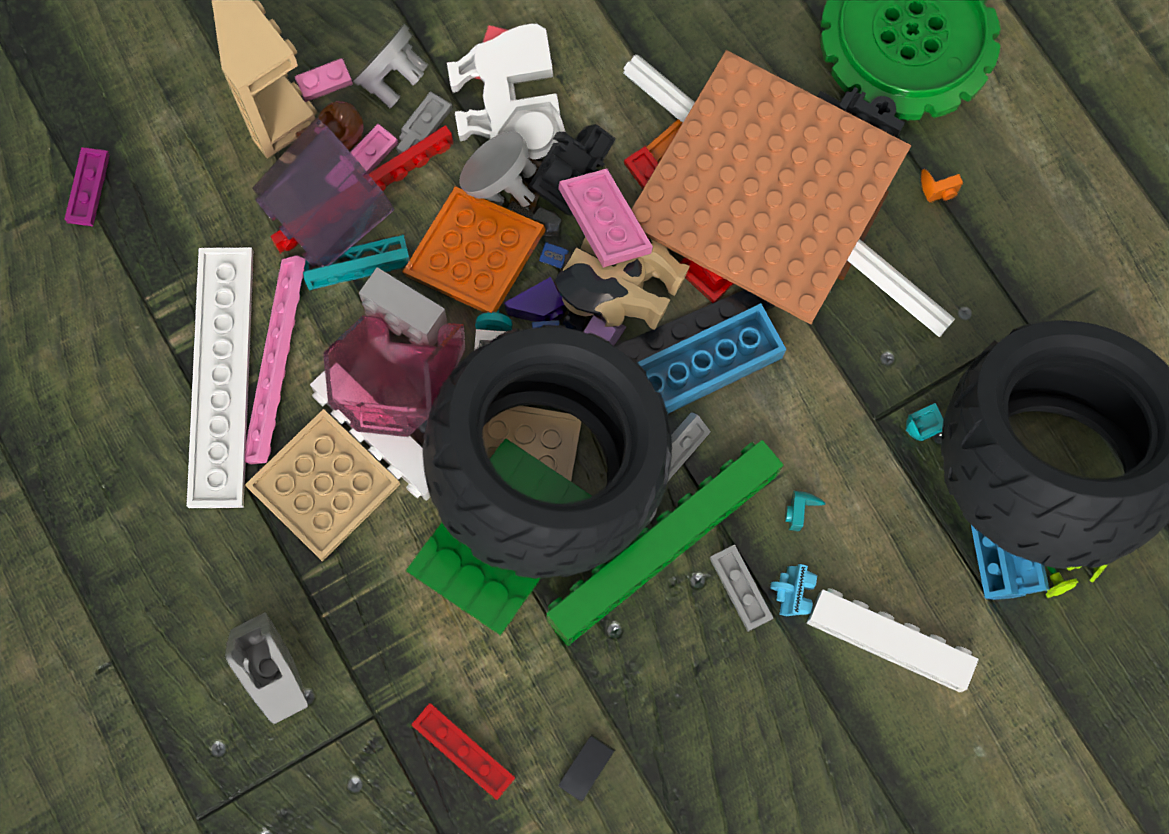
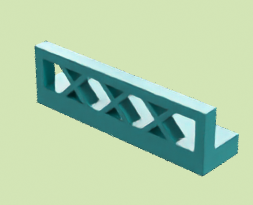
(358, 266)

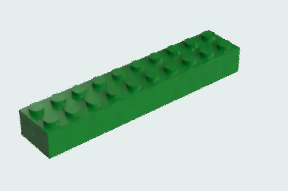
(664, 543)

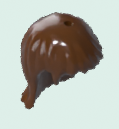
(343, 121)

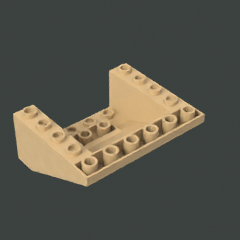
(256, 70)

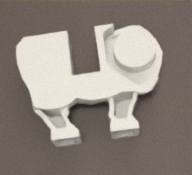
(505, 60)

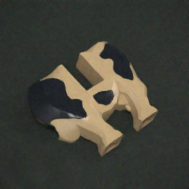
(619, 289)

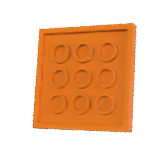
(474, 251)

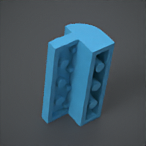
(1005, 574)

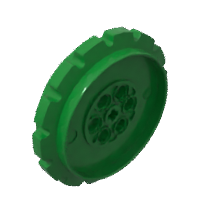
(926, 82)

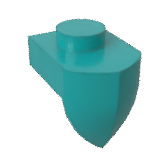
(924, 423)
(795, 513)

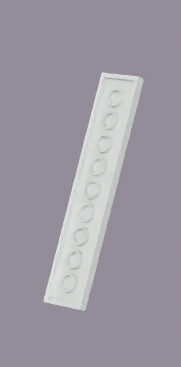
(220, 378)

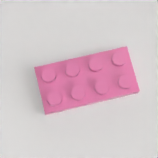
(605, 217)

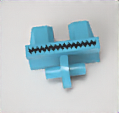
(791, 589)

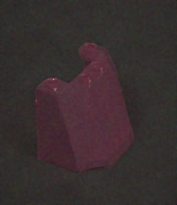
(386, 383)

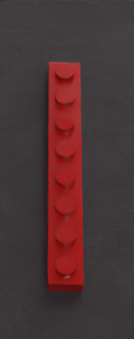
(392, 171)

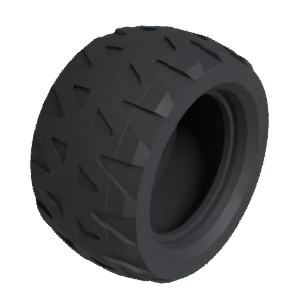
(572, 374)
(1025, 502)

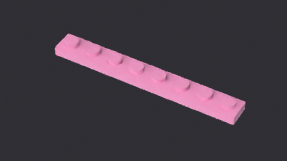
(274, 360)

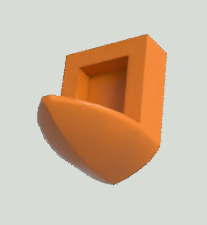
(942, 189)

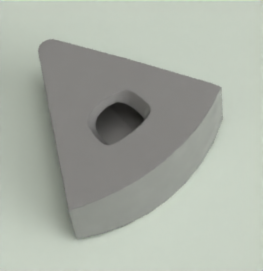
(266, 668)

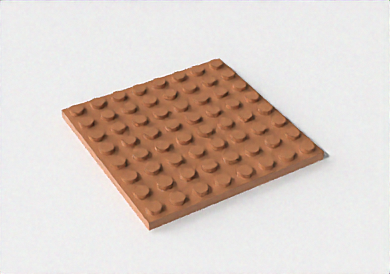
(768, 186)

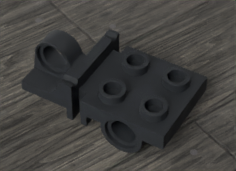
(878, 113)
(570, 159)

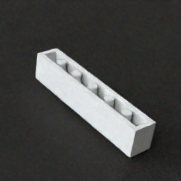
(399, 452)
(893, 640)

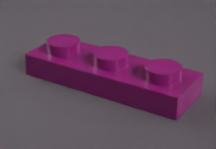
(87, 186)

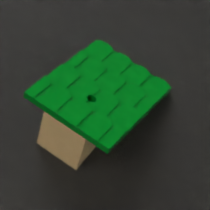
(475, 587)

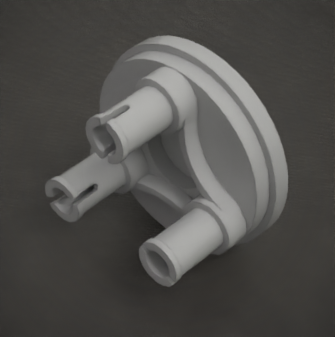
(392, 55)
(498, 167)

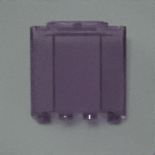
(321, 195)

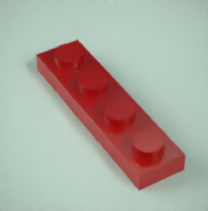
(463, 751)

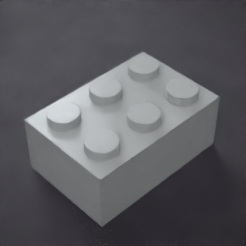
(402, 308)

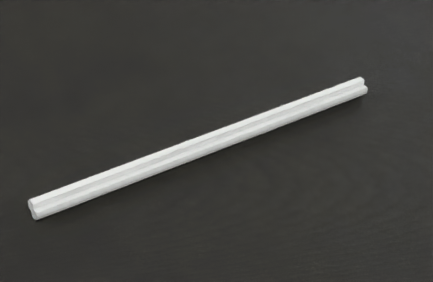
(861, 257)

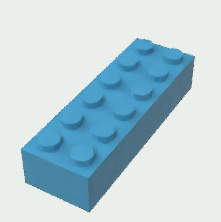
(714, 358)

